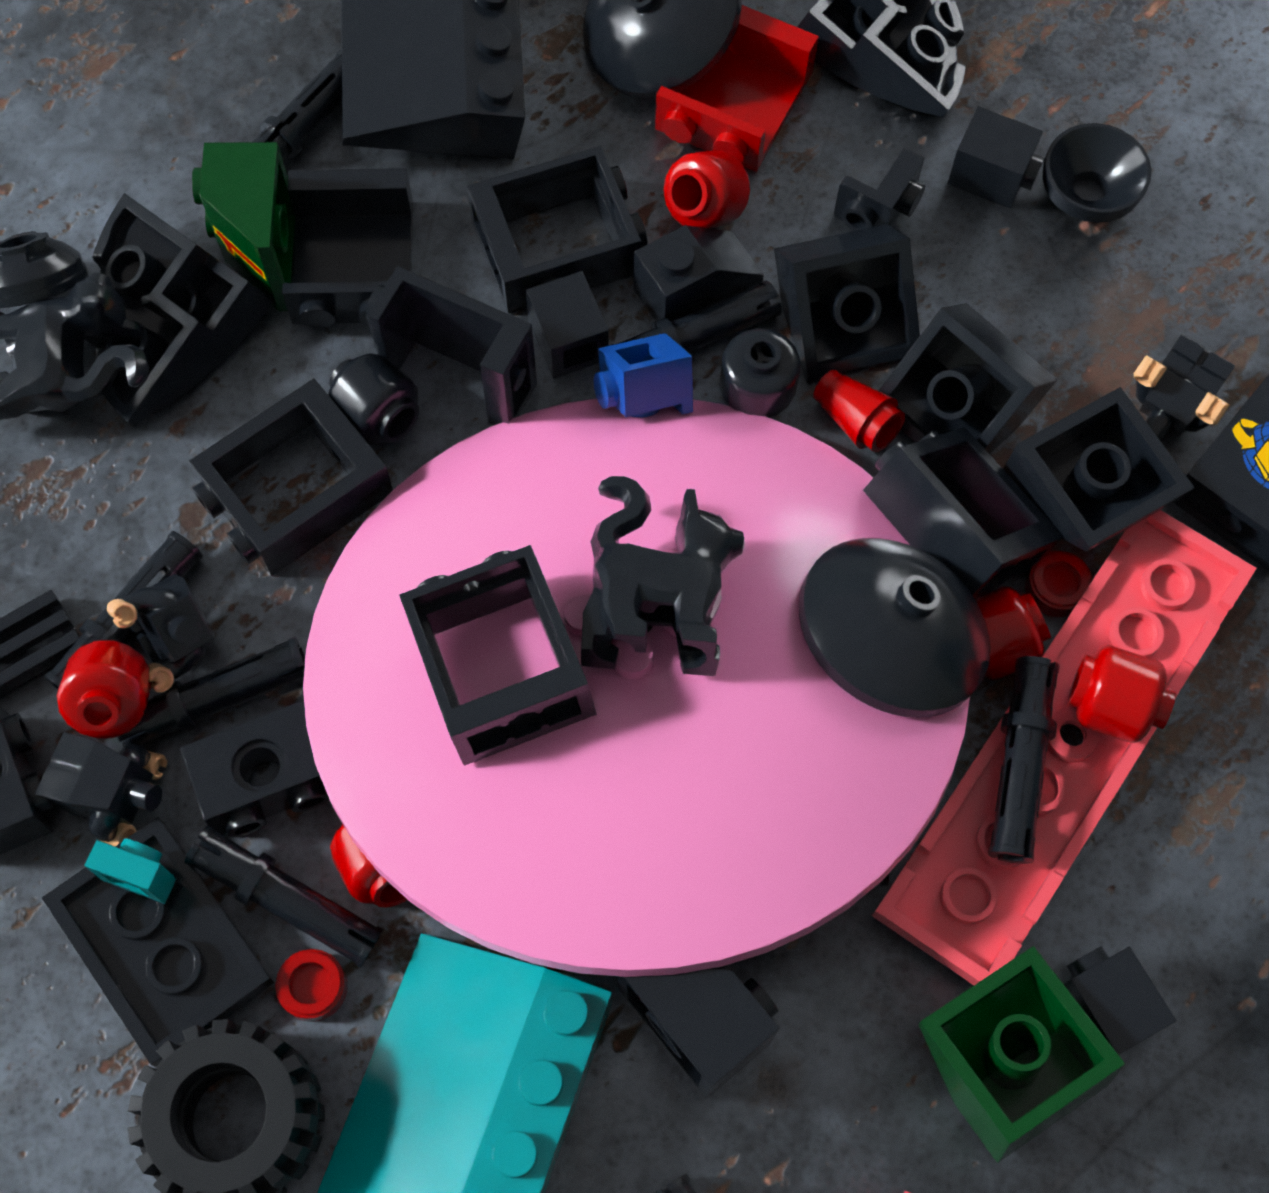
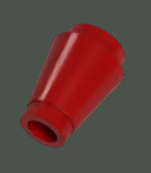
(859, 410)

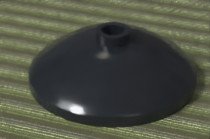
(657, 42)
(894, 627)

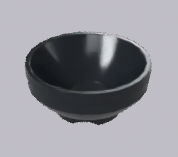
(1098, 155)
(37, 268)

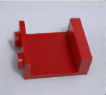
(745, 94)

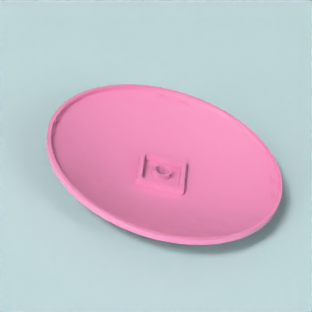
(692, 806)

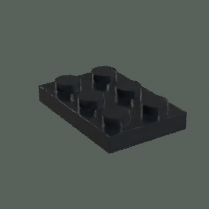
(159, 960)

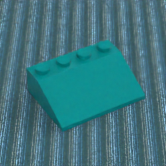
(470, 1077)

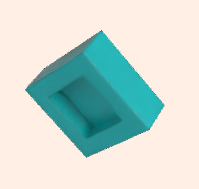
(132, 868)

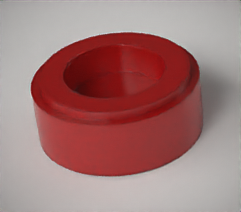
(1058, 582)
(311, 985)

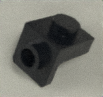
(896, 195)

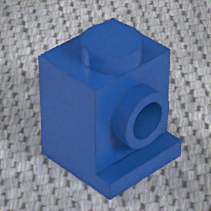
(645, 377)

